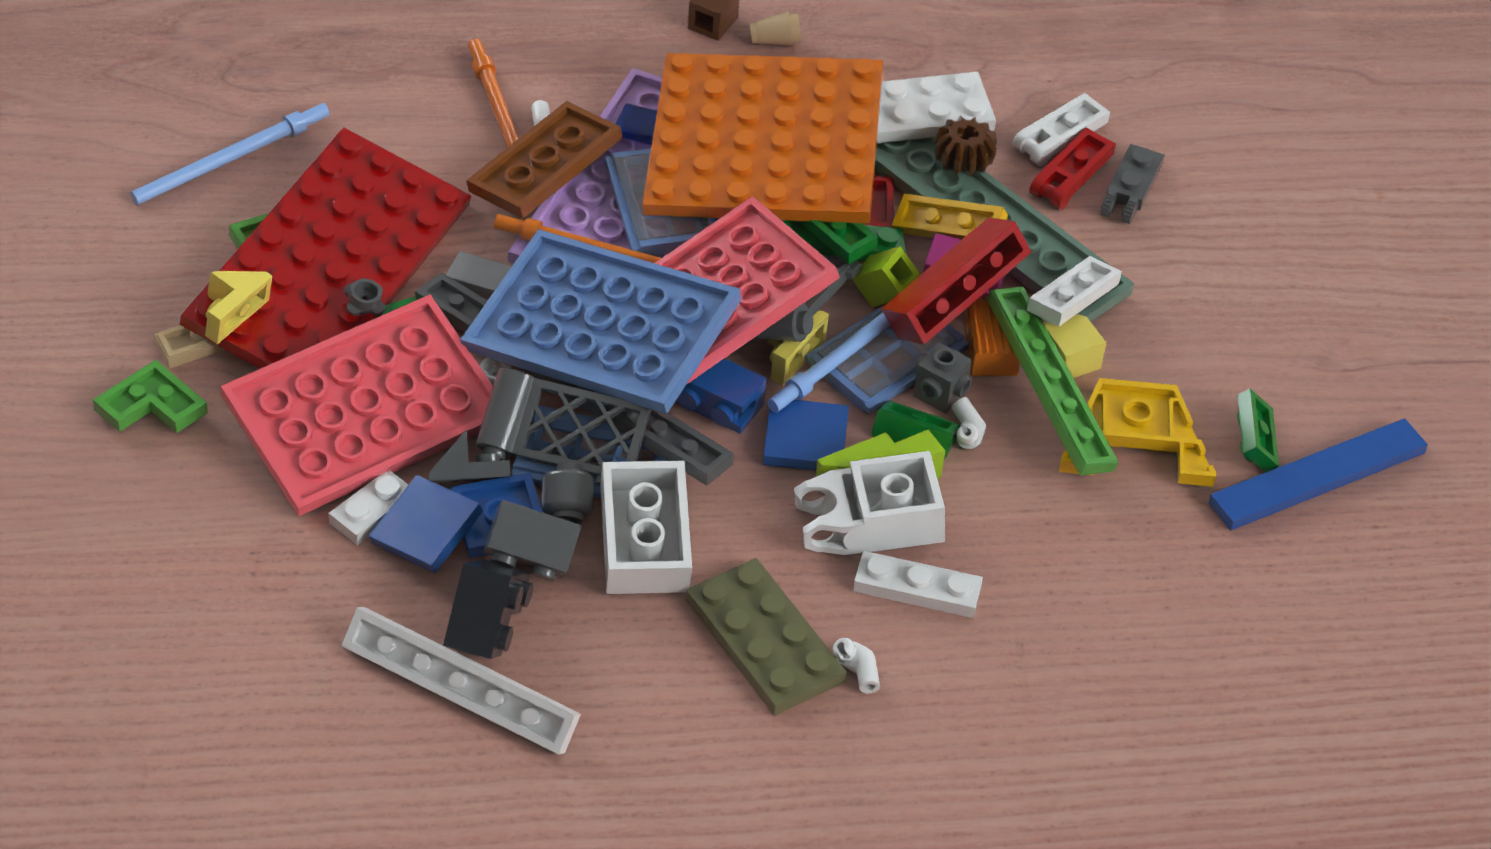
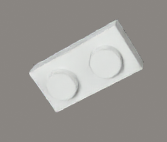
(367, 507)

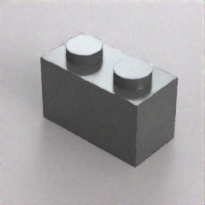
(531, 540)

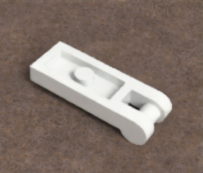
(1060, 128)

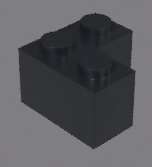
(484, 605)

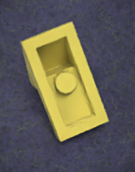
(235, 299)
(789, 356)

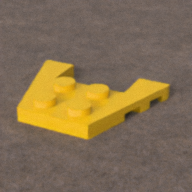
(1151, 419)

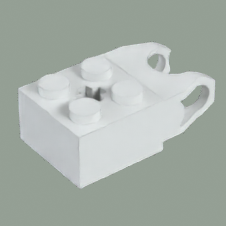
(875, 505)

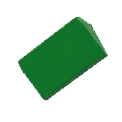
(903, 422)

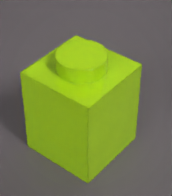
(885, 275)

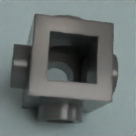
(942, 377)

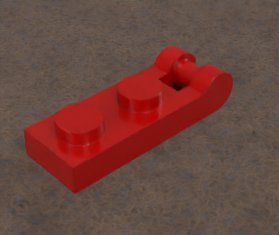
(1072, 167)

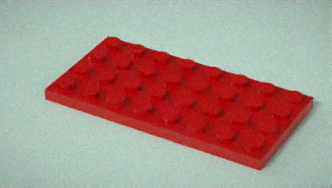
(341, 222)

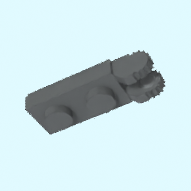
(1132, 181)

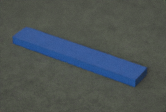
(1317, 474)

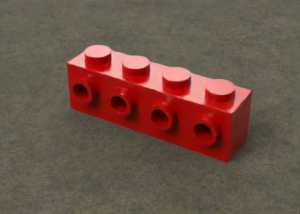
(956, 280)

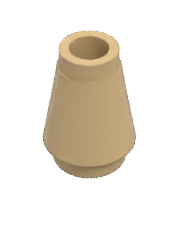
(777, 30)

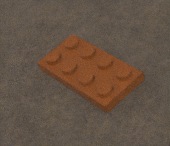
(544, 159)

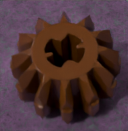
(965, 145)

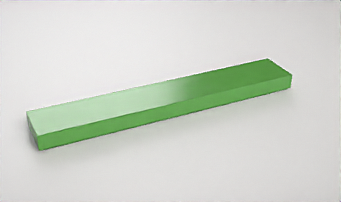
(1052, 382)

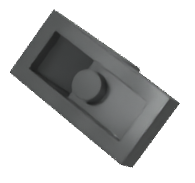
(456, 465)

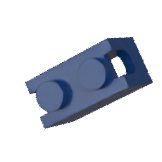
(725, 395)

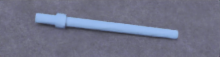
(291, 125)
(802, 383)

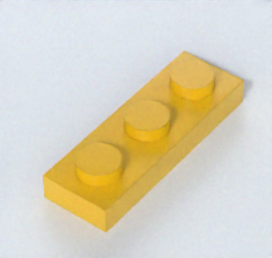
(946, 217)

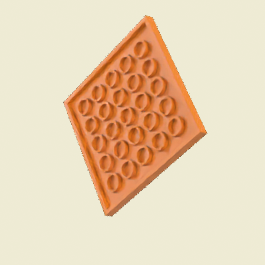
(766, 129)

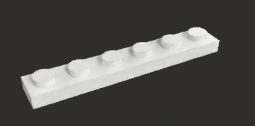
(461, 680)

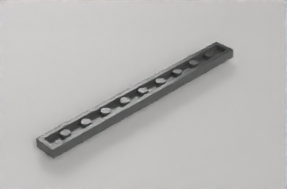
(664, 432)

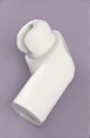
(860, 661)

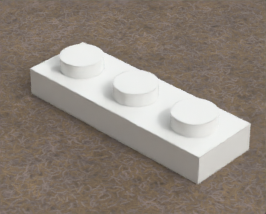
(1074, 291)
(918, 584)

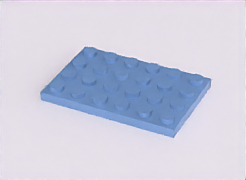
(602, 320)

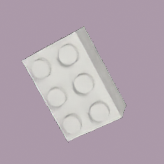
(645, 527)

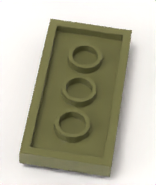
(765, 636)

